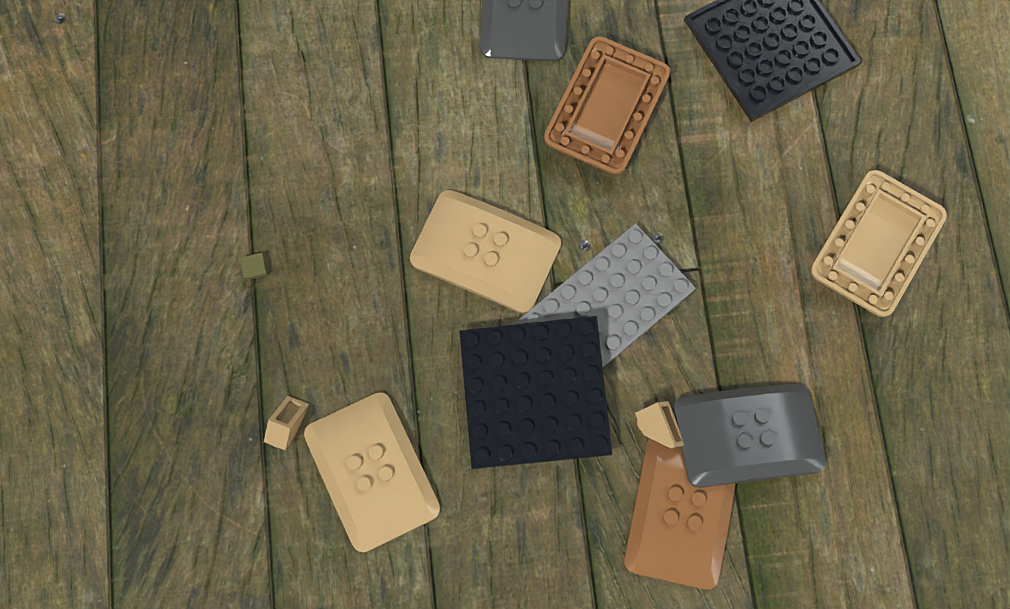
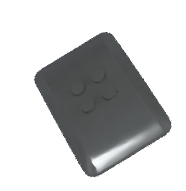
(524, 29)
(749, 435)

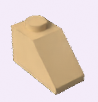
(285, 423)
(660, 424)

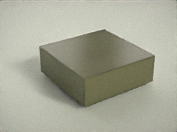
(253, 266)

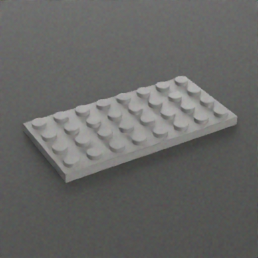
(624, 286)

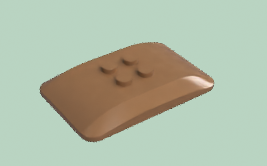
(607, 105)
(676, 527)

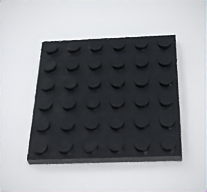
(771, 49)
(535, 393)

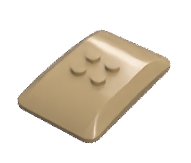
(878, 243)
(486, 251)
(371, 472)

